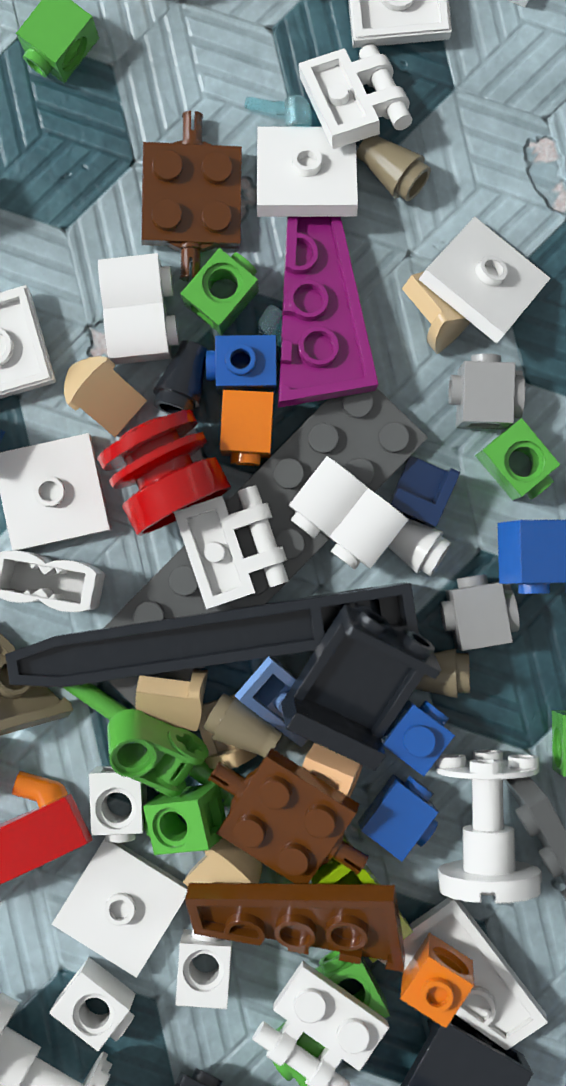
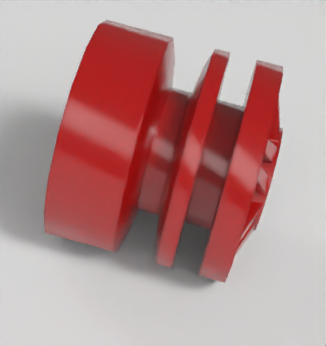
(162, 468)

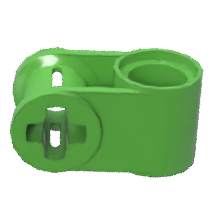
(160, 754)

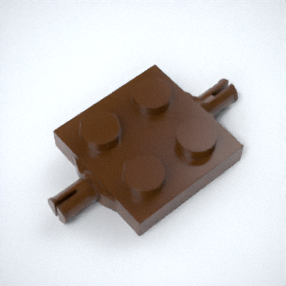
(191, 195)
(288, 818)

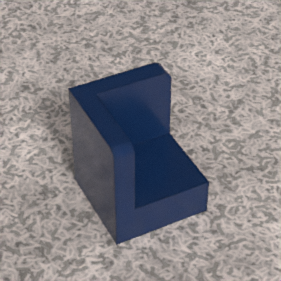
(423, 491)

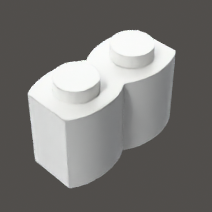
(135, 308)
(347, 514)
(58, 584)

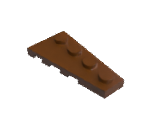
(301, 916)

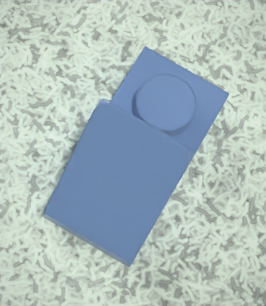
(265, 693)

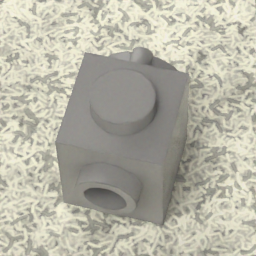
(487, 393)
(480, 613)

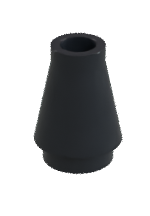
(182, 380)

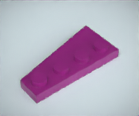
(323, 324)

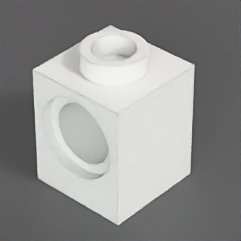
(116, 828)
(94, 982)
(199, 987)

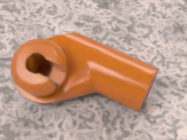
(38, 788)

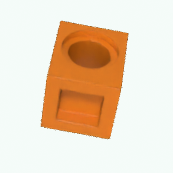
(246, 426)
(437, 980)

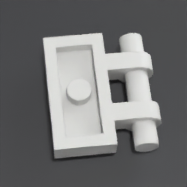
(341, 101)
(215, 550)
(330, 1017)

